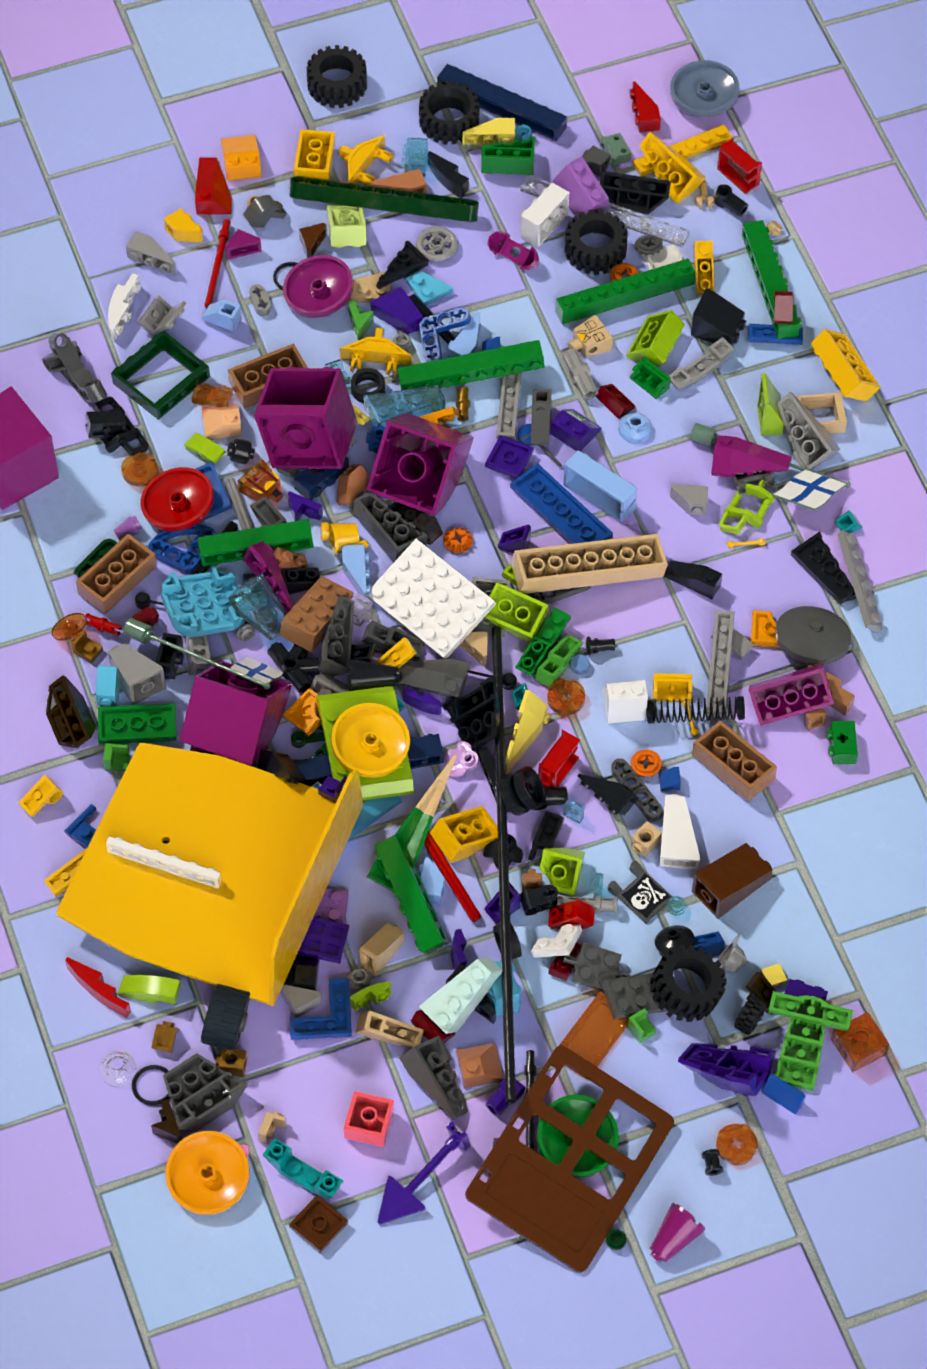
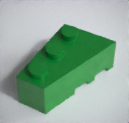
(509, 158)

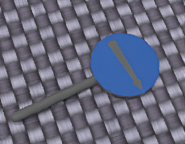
(524, 437)

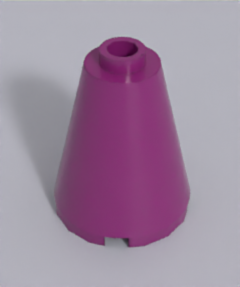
(675, 1233)

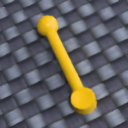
(730, 544)
(694, 732)

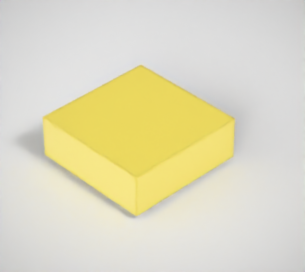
(775, 975)

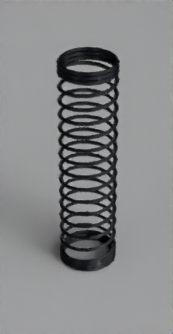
(651, 710)

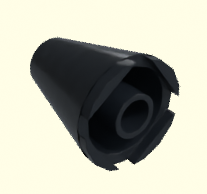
(372, 675)

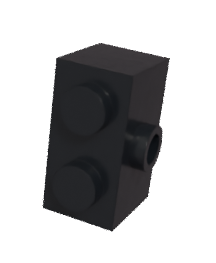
(169, 657)

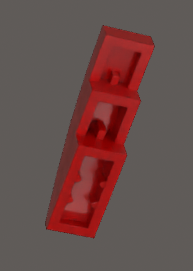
(93, 982)

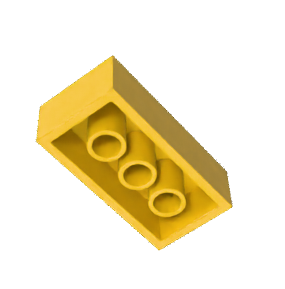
(845, 365)

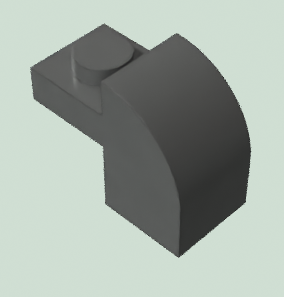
(262, 210)

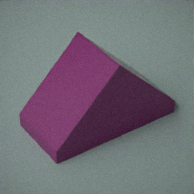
(242, 245)

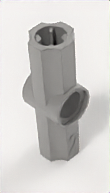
(580, 374)

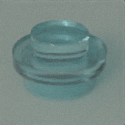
(676, 905)

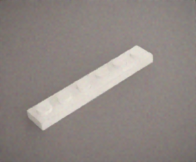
(164, 862)

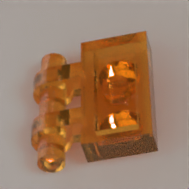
(212, 395)

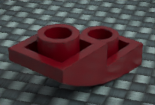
(562, 969)

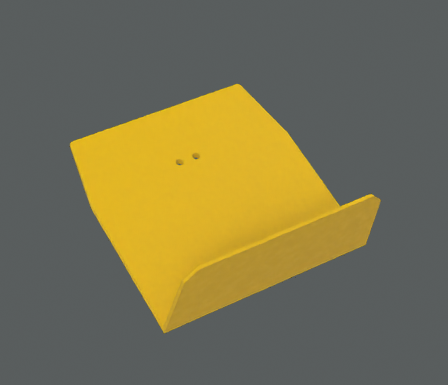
(257, 830)

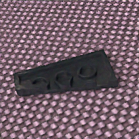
(821, 565)

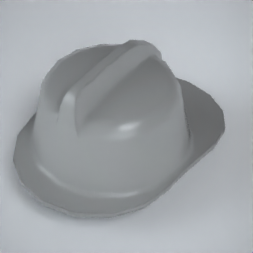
(732, 957)

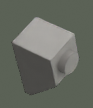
(690, 498)

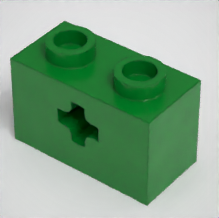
(847, 750)

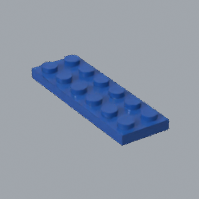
(559, 507)

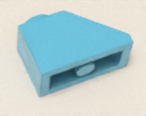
(107, 686)

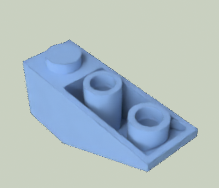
(466, 339)
(354, 568)

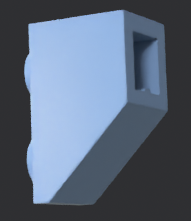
(223, 314)
(432, 881)

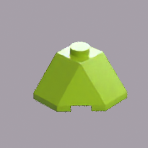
(562, 868)

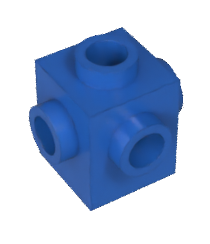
(374, 438)

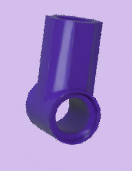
(497, 1102)

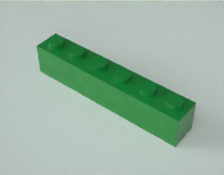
(234, 545)
(411, 894)

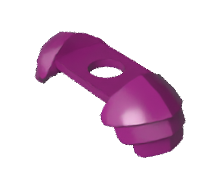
(501, 244)

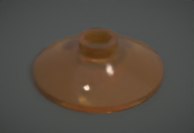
(69, 626)

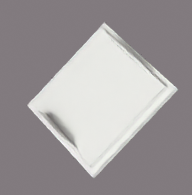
(667, 255)

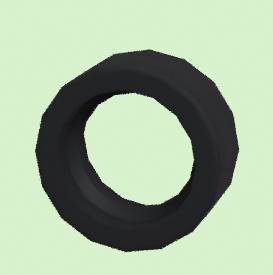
(366, 374)
(515, 944)

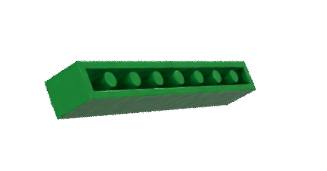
(768, 273)
(625, 291)
(473, 366)

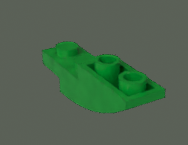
(544, 642)

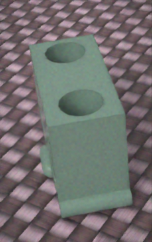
(617, 148)

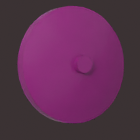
(318, 286)

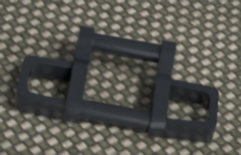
(122, 438)

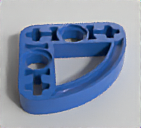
(183, 557)

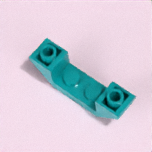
(299, 1172)

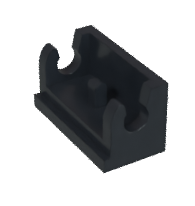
(105, 424)

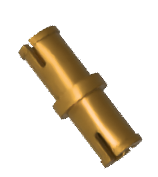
(463, 404)

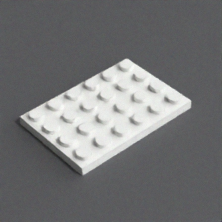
(431, 599)

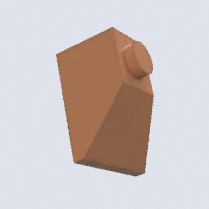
(479, 1065)

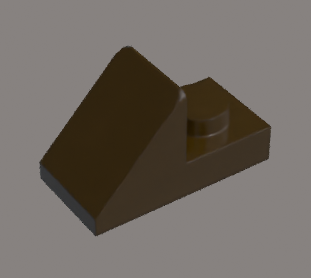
(761, 989)
(168, 1126)

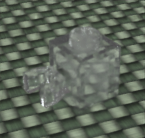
(363, 610)

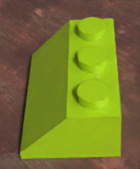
(656, 338)

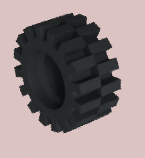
(750, 1015)

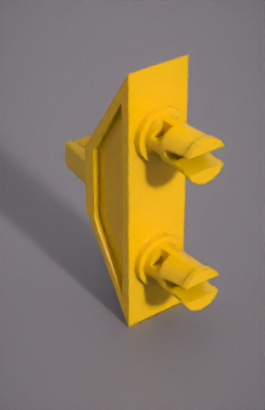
(361, 158)
(376, 350)

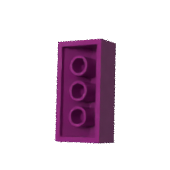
(791, 694)

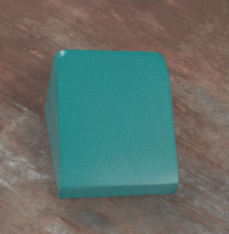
(848, 522)

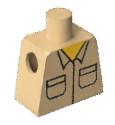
(591, 338)

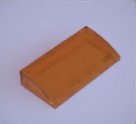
(595, 1032)

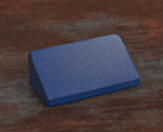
(710, 942)
(784, 1094)

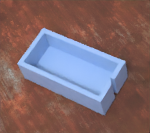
(600, 486)

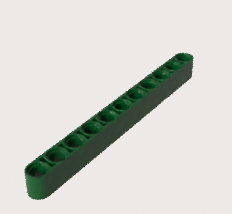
(383, 199)

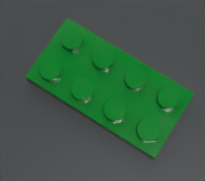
(137, 723)

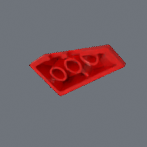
(211, 189)

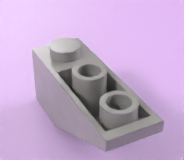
(149, 252)

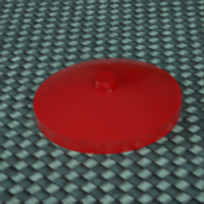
(177, 499)

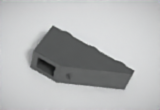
(541, 417)

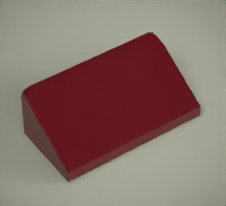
(614, 400)
(430, 1028)

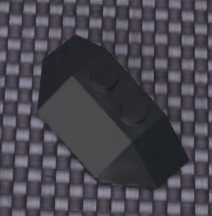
(635, 192)

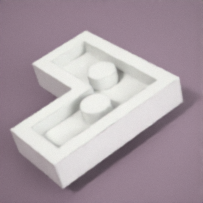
(558, 946)

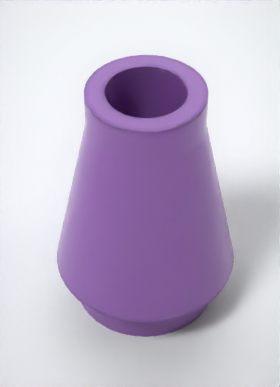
(129, 526)

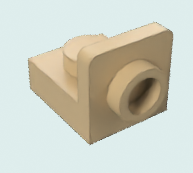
(269, 1125)

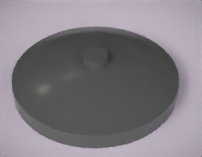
(813, 635)

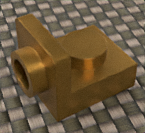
(86, 647)
(164, 1036)

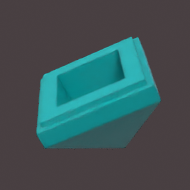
(518, 695)

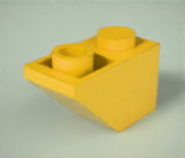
(182, 227)

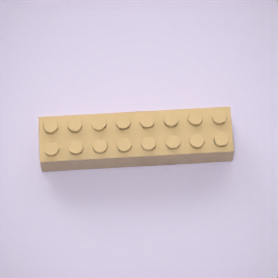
(588, 564)

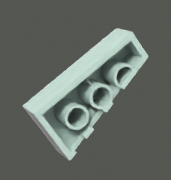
(461, 995)

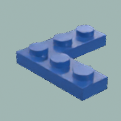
(331, 1026)

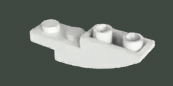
(120, 304)

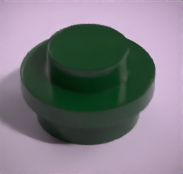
(616, 1239)

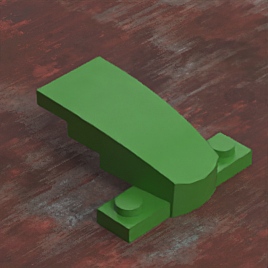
(805, 1035)

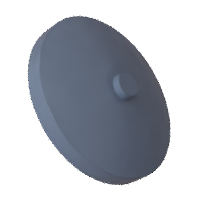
(704, 88)

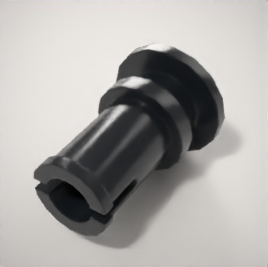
(599, 645)

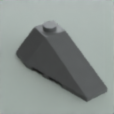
(338, 639)
(436, 676)
(431, 1069)

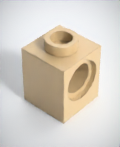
(647, 832)

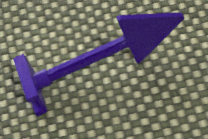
(399, 1200)

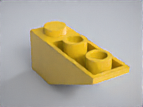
(703, 265)

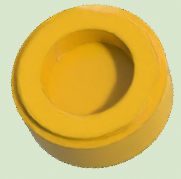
(324, 531)

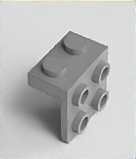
(160, 316)

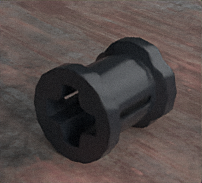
(712, 1156)

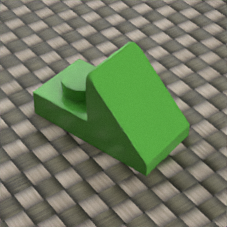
(360, 321)

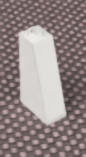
(678, 837)

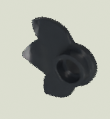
(514, 852)

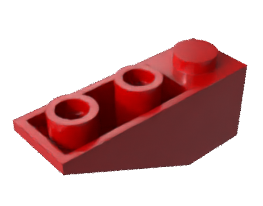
(646, 110)

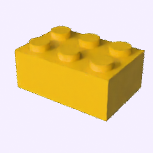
(315, 154)

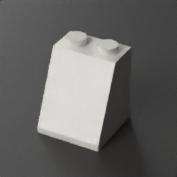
(625, 701)

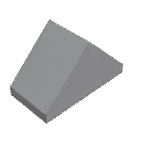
(300, 999)

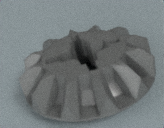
(642, 243)

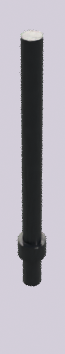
(530, 1072)

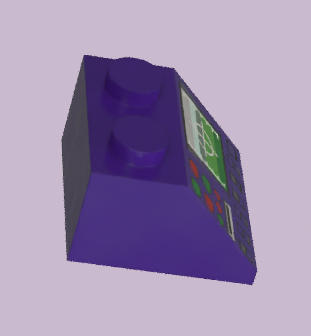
(574, 429)

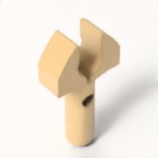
(704, 197)

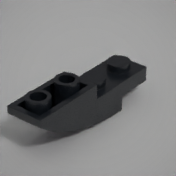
(295, 578)

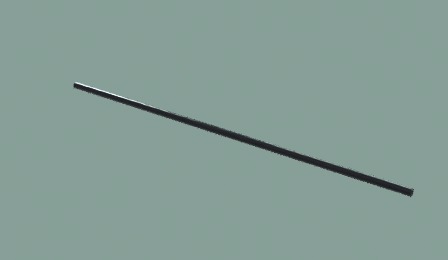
(506, 960)

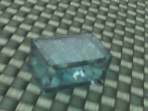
(415, 154)

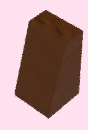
(731, 879)

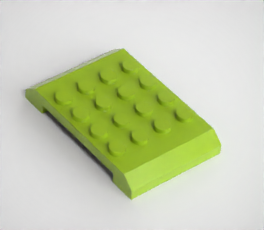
(330, 708)

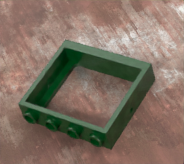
(159, 343)

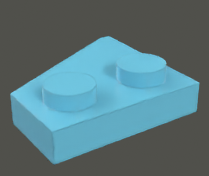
(427, 287)

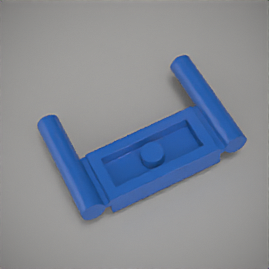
(81, 830)

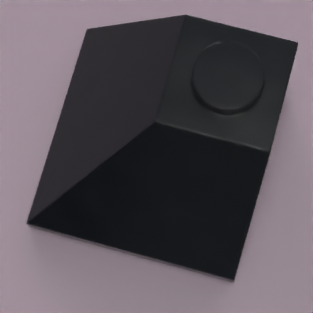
(303, 973)

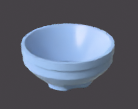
(634, 433)

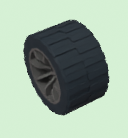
(225, 1017)

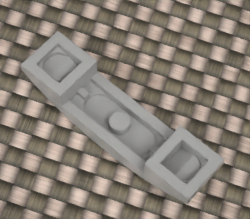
(702, 366)

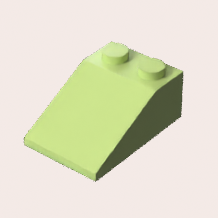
(346, 226)

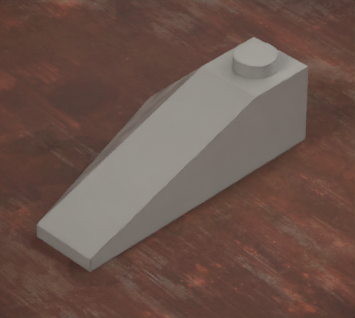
(808, 437)

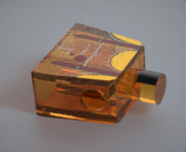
(260, 482)

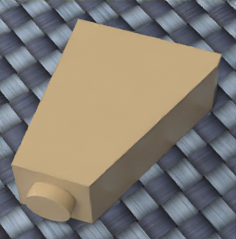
(381, 948)

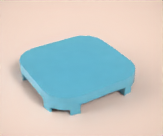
(200, 603)

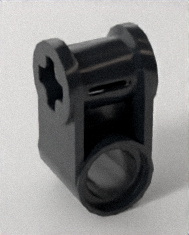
(537, 899)

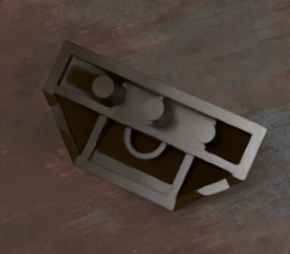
(69, 714)

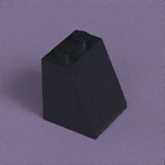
(717, 319)

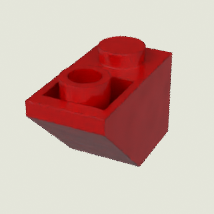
(572, 913)

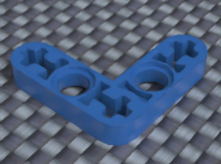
(432, 331)

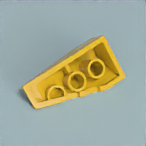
(671, 166)

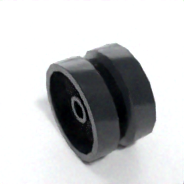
(522, 791)

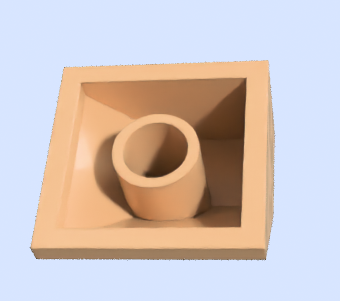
(222, 422)

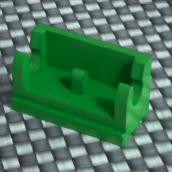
(650, 378)

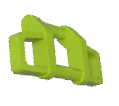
(746, 515)

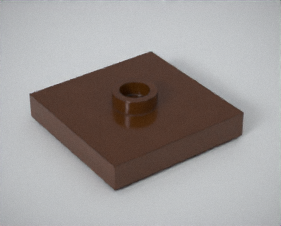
(318, 1223)

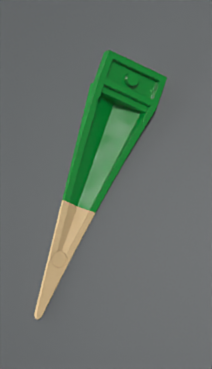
(416, 825)

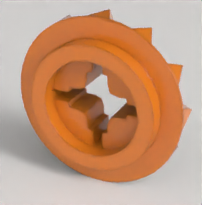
(620, 269)
(453, 545)
(639, 759)

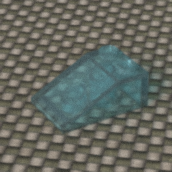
(259, 606)

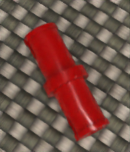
(103, 625)

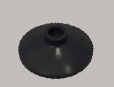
(673, 937)

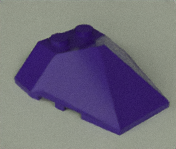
(730, 1068)

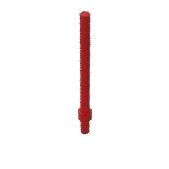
(223, 237)

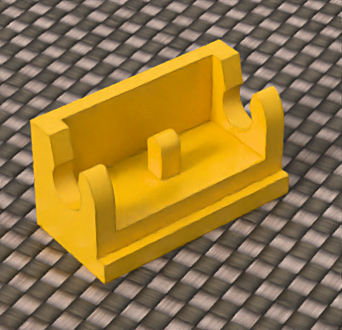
(672, 686)

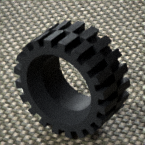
(336, 91)
(448, 97)
(595, 258)
(677, 1000)

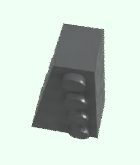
(386, 526)

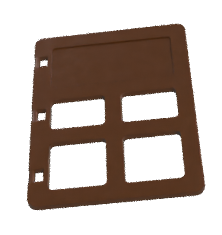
(544, 1198)

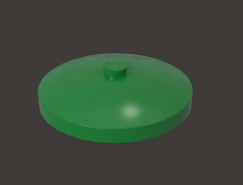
(554, 1144)

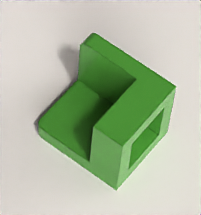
(116, 757)
(640, 1026)

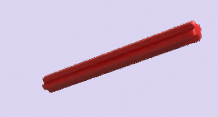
(451, 878)

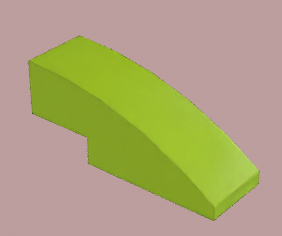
(150, 988)

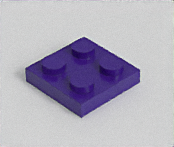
(509, 457)

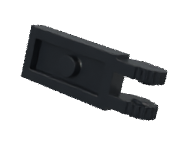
(546, 833)

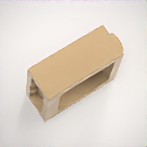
(826, 401)

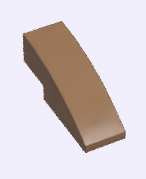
(842, 698)

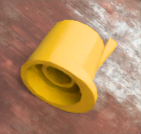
(344, 534)

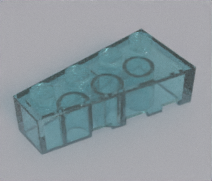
(414, 401)

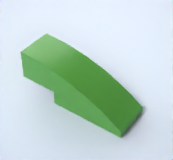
(558, 660)

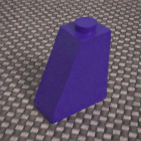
(397, 310)

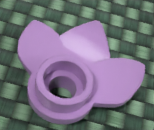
(462, 753)

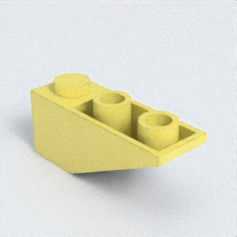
(491, 132)

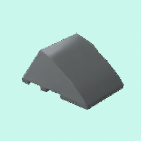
(201, 1092)

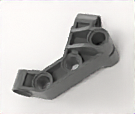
(68, 361)

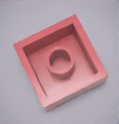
(369, 1119)

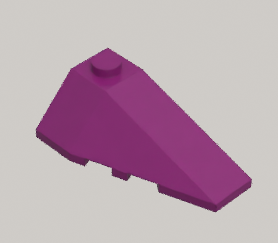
(738, 455)
(261, 560)

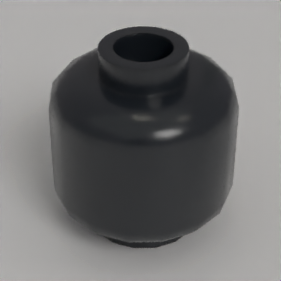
(240, 451)

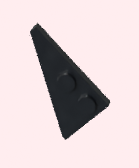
(406, 262)

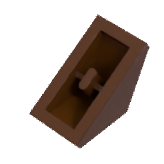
(312, 237)

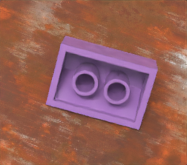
(583, 188)

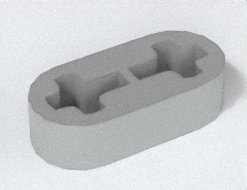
(256, 301)

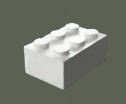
(544, 215)

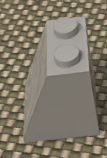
(137, 673)

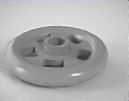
(437, 243)

